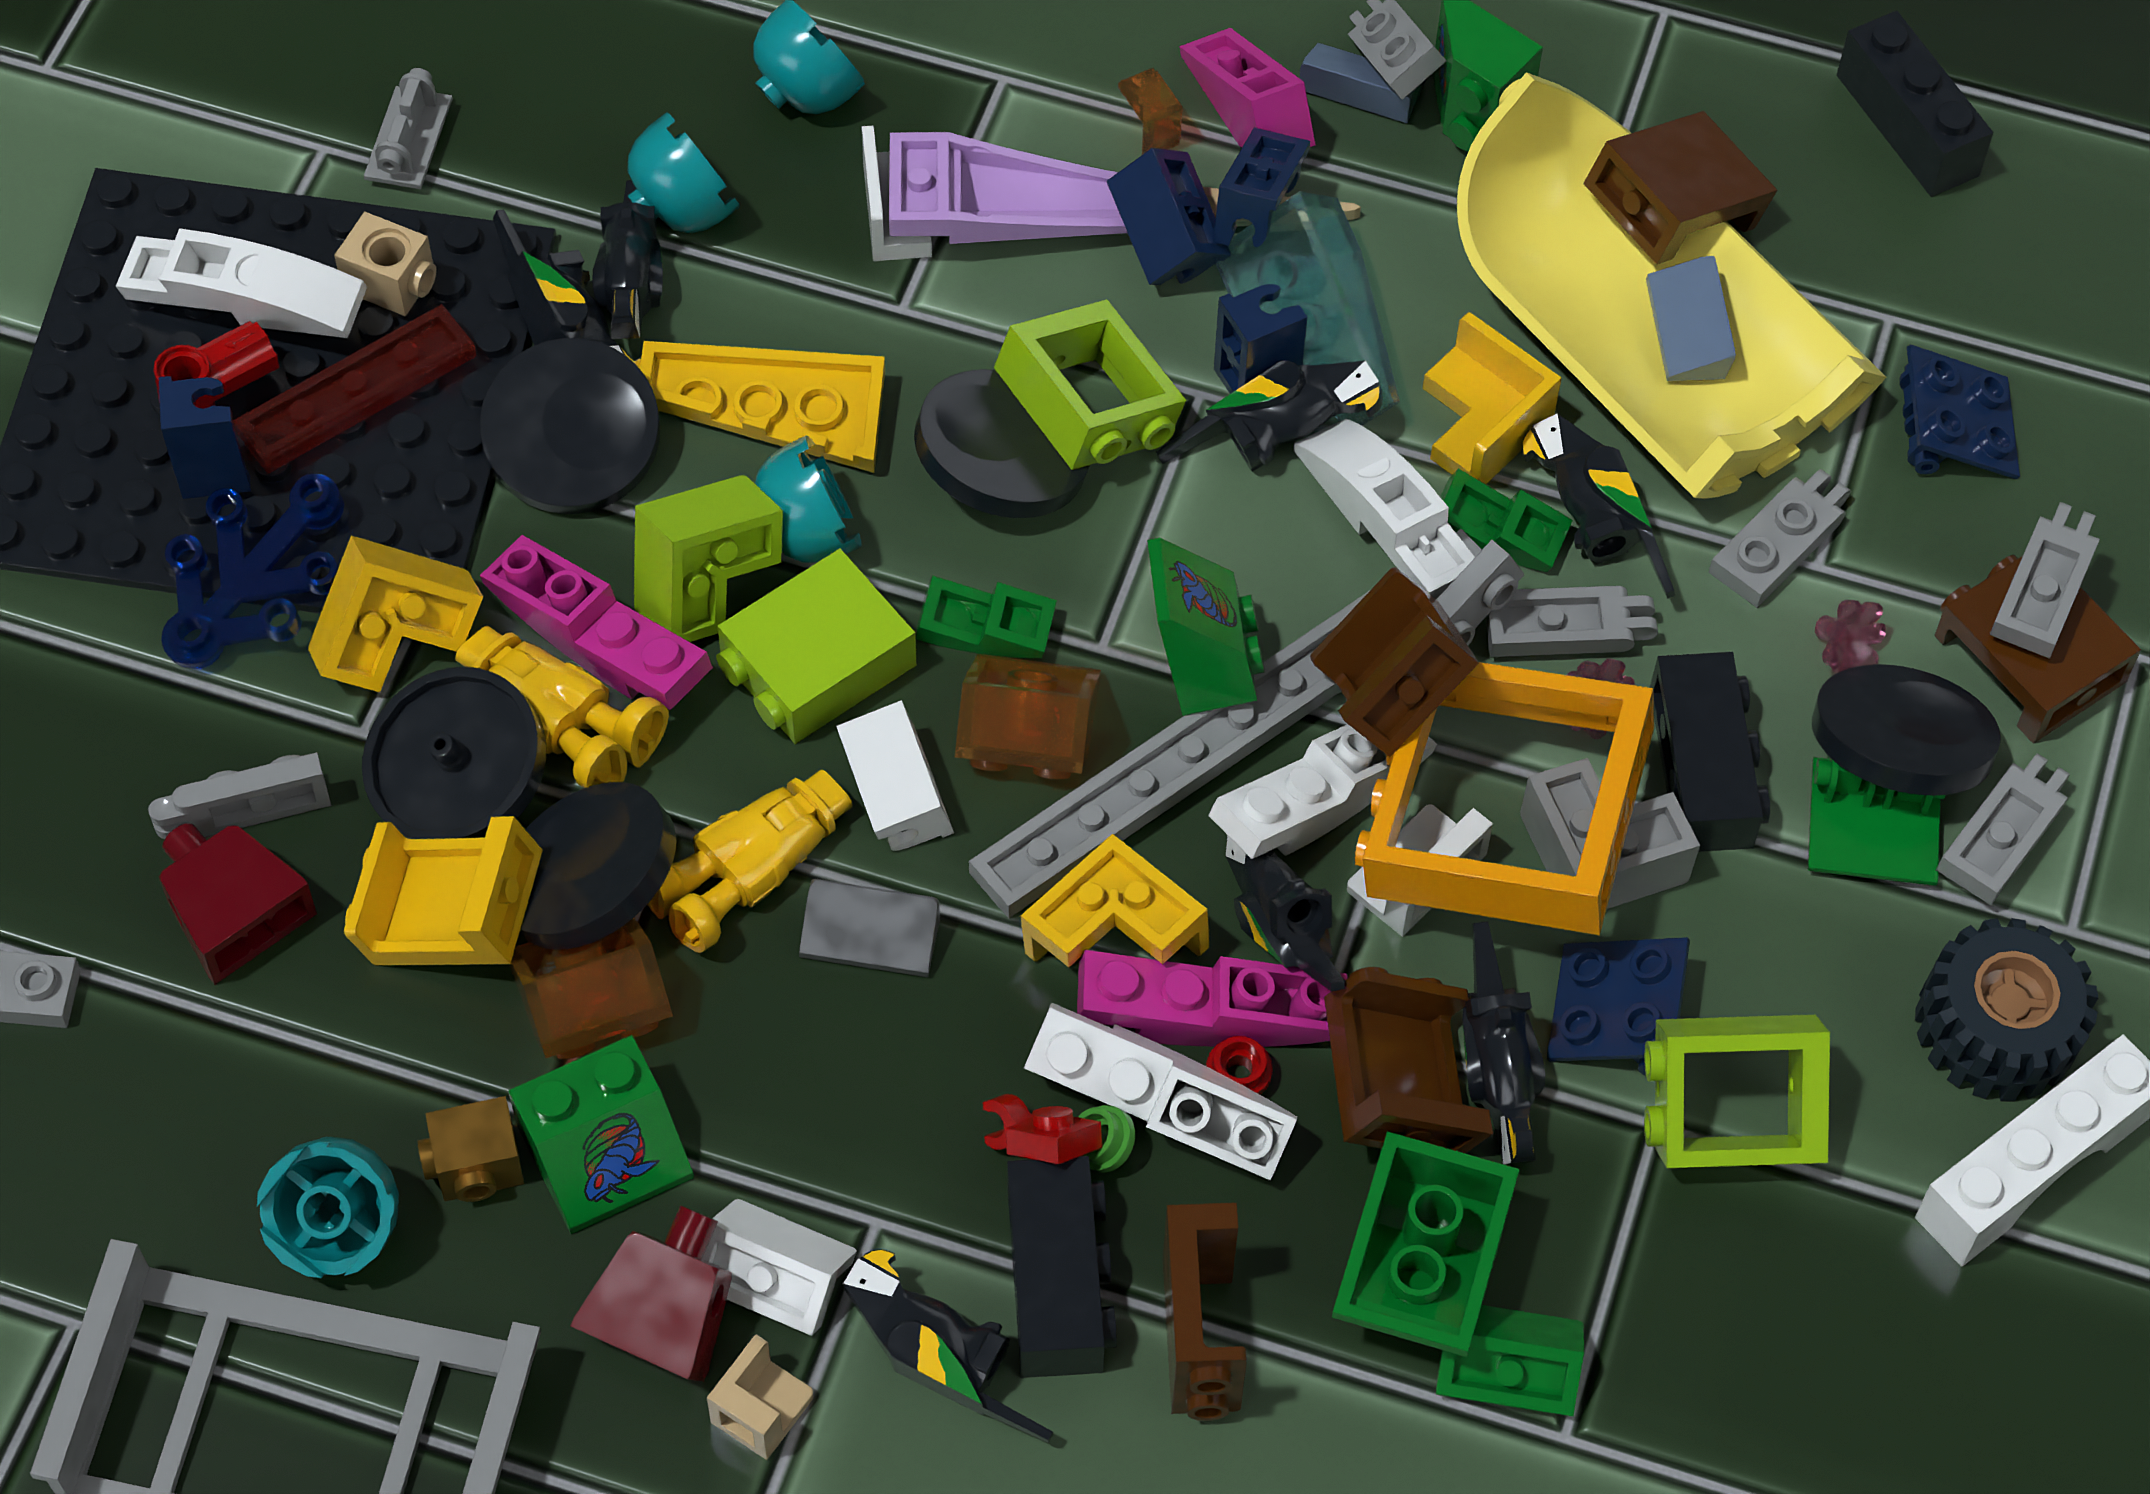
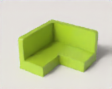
(695, 544)

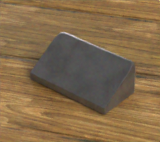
(870, 927)

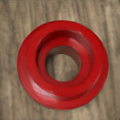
(1246, 1053)

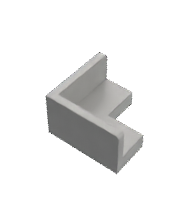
(1656, 848)

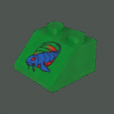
(1480, 64)
(1204, 629)
(600, 1134)

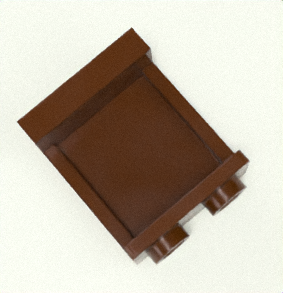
(1677, 183)
(1394, 660)
(2085, 666)
(1400, 1061)
(1199, 1251)

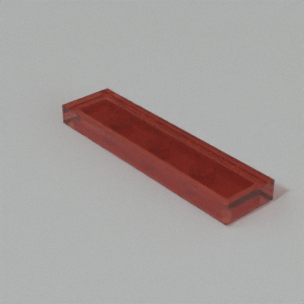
(354, 388)

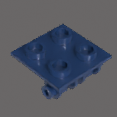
(1957, 414)
(1614, 995)

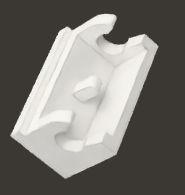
(894, 777)

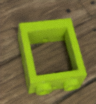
(1044, 345)
(1807, 1089)

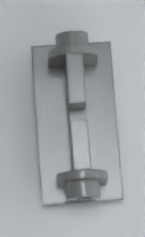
(409, 132)

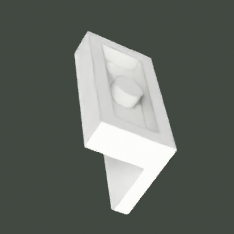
(876, 176)
(1431, 833)
(777, 1264)

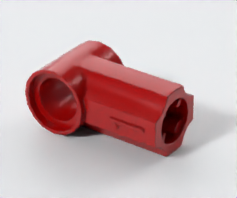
(230, 358)

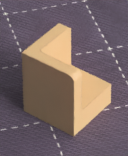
(758, 1400)

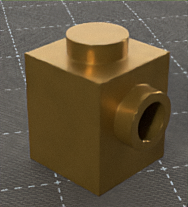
(471, 1150)

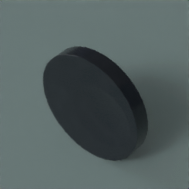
(570, 425)
(990, 450)
(1905, 729)
(453, 754)
(598, 864)

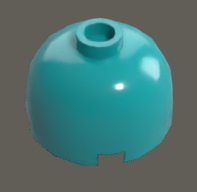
(802, 63)
(676, 180)
(809, 503)
(328, 1207)

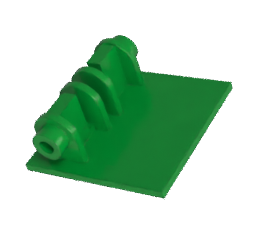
(1871, 828)

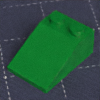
(1426, 1244)

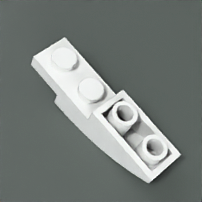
(243, 279)
(1389, 500)
(1305, 796)
(1162, 1088)

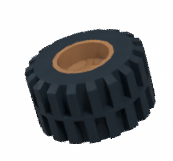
(2006, 1009)

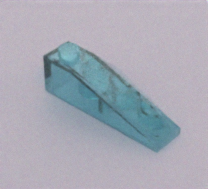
(1324, 272)

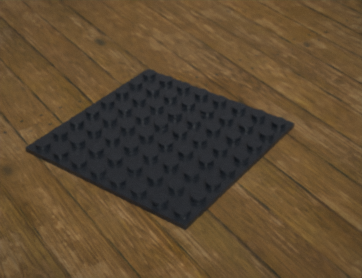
(85, 447)

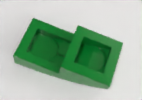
(1519, 525)
(978, 622)

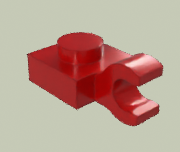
(1045, 1135)

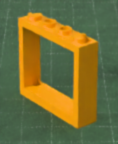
(1505, 890)

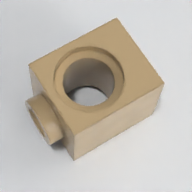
(390, 262)

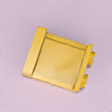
(443, 896)

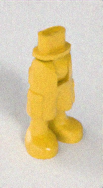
(571, 701)
(750, 853)

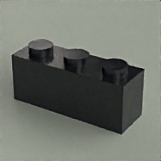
(1914, 103)
(1708, 749)
(1059, 1267)

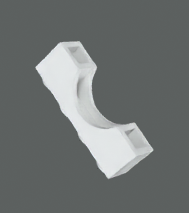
(2013, 1167)

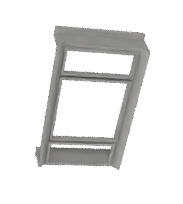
(112, 1319)

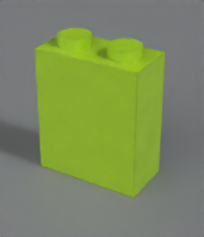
(816, 646)

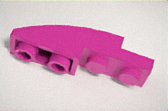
(591, 627)
(1202, 1003)

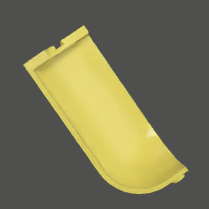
(1586, 297)

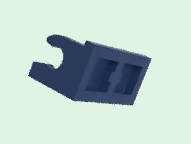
(1257, 183)
(1167, 216)
(1255, 340)
(200, 440)

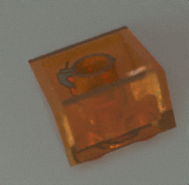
(1027, 715)
(591, 991)

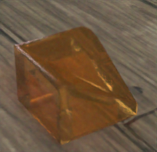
(1155, 108)

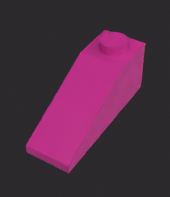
(1248, 87)

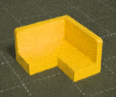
(1495, 392)
(381, 598)
(1109, 891)

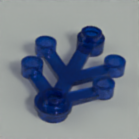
(247, 577)

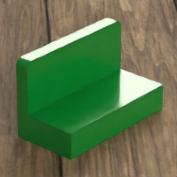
(1517, 1362)

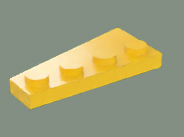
(774, 395)

